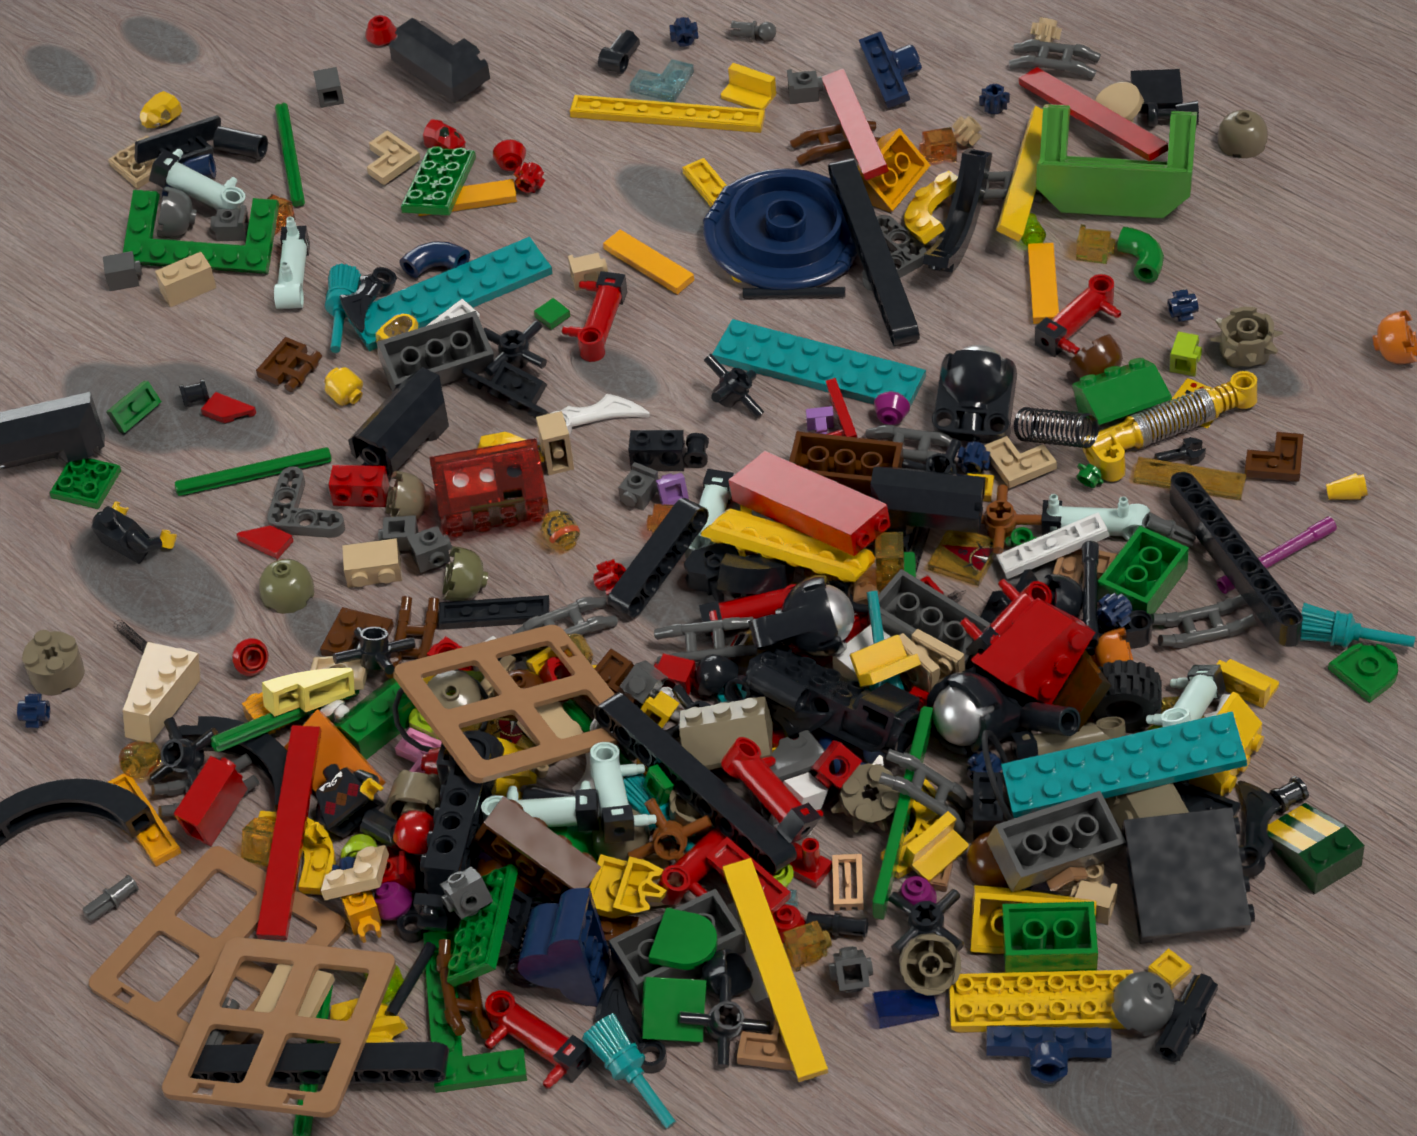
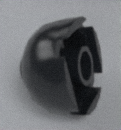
(1066, 594)

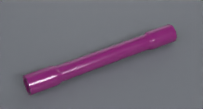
(1312, 534)

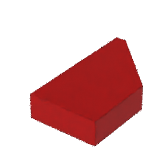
(226, 408)
(267, 540)

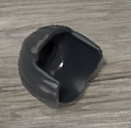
(726, 964)

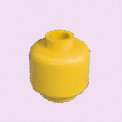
(343, 386)

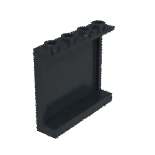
(1187, 874)

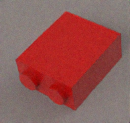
(211, 800)

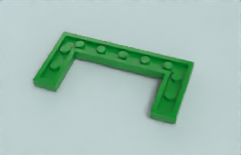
(247, 258)
(462, 1070)

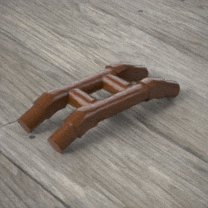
(825, 146)
(404, 629)
(454, 1004)

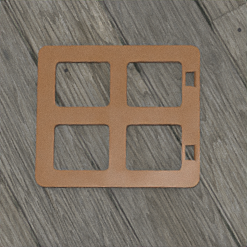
(511, 701)
(163, 920)
(280, 1026)

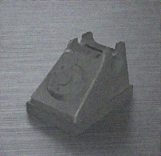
(795, 759)

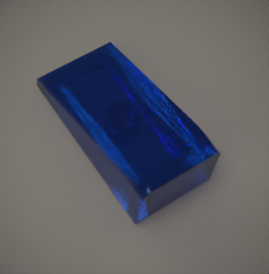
(902, 1007)

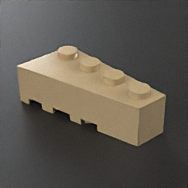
(159, 689)

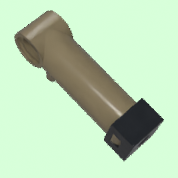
(1028, 745)

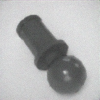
(766, 30)

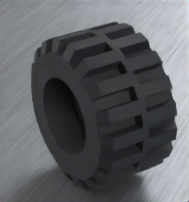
(1133, 693)

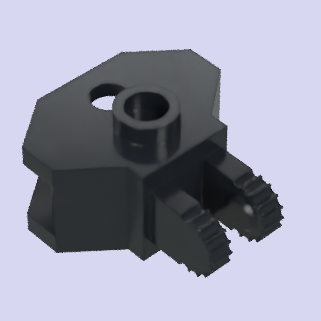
(704, 571)

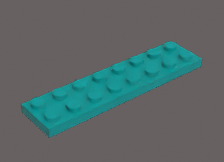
(473, 282)
(814, 362)
(1125, 763)

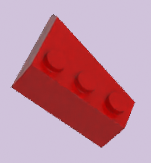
(1037, 650)

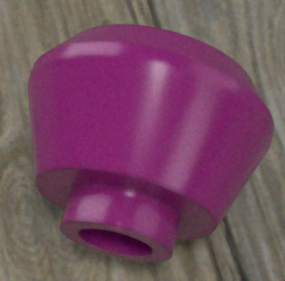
(891, 407)
(917, 889)
(393, 900)

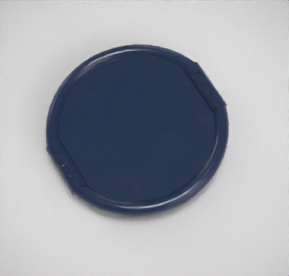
(780, 230)

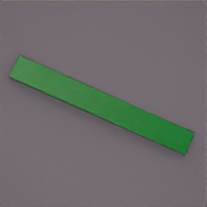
(900, 820)

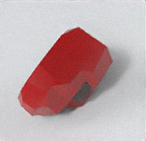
(442, 135)

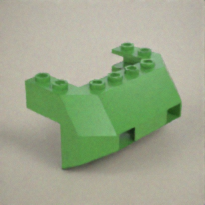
(1114, 184)

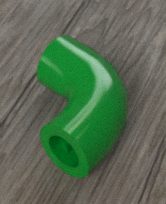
(1145, 249)

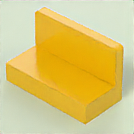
(749, 87)
(882, 661)
(1248, 682)
(935, 848)

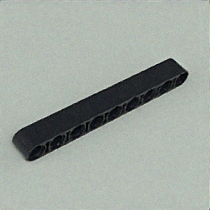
(873, 252)
(1236, 559)
(695, 783)
(312, 1062)

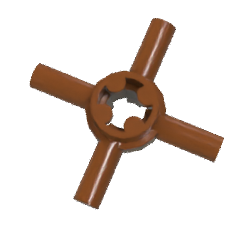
(1002, 519)
(663, 829)

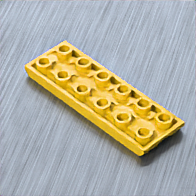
(787, 544)
(1035, 999)

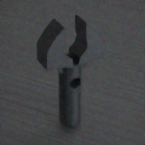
(1186, 452)

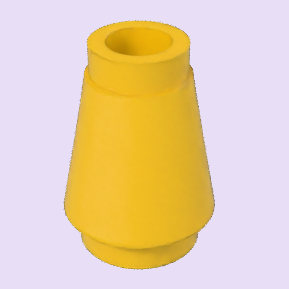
(1347, 488)

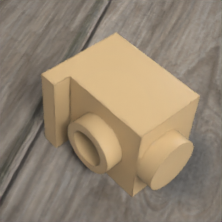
(586, 268)
(1105, 897)

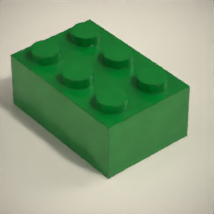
(1145, 570)

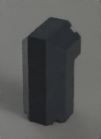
(438, 60)
(402, 422)
(49, 430)
(929, 499)

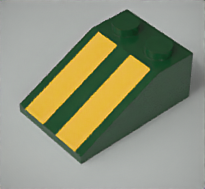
(1315, 846)

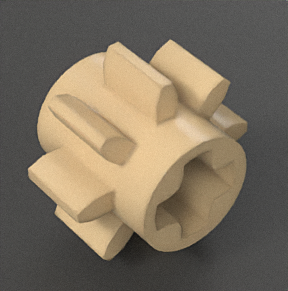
(1046, 30)
(966, 130)

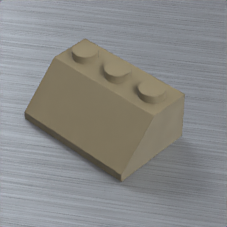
(713, 729)
(1146, 803)

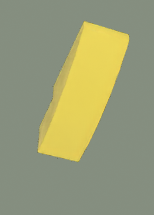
(307, 689)

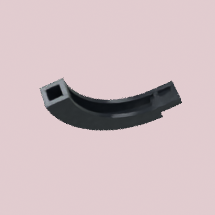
(963, 213)
(263, 750)
(74, 798)

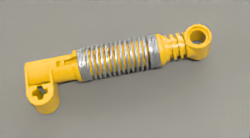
(1140, 430)

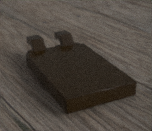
(1083, 688)

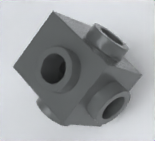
(429, 548)
(465, 893)
(852, 980)

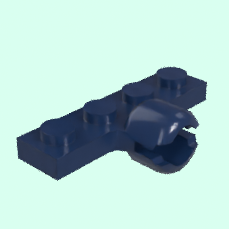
(890, 67)
(1049, 1047)

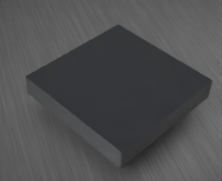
(1159, 87)

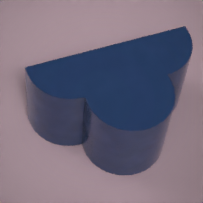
(567, 948)

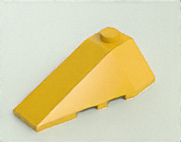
(988, 914)

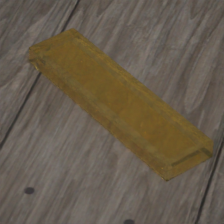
(1214, 481)

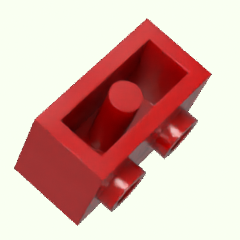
(358, 485)

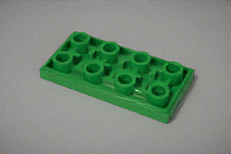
(438, 181)
(482, 934)

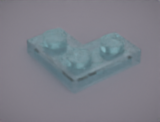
(665, 85)

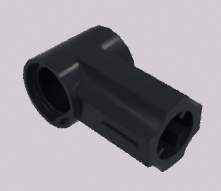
(617, 56)

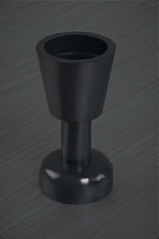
(1154, 113)

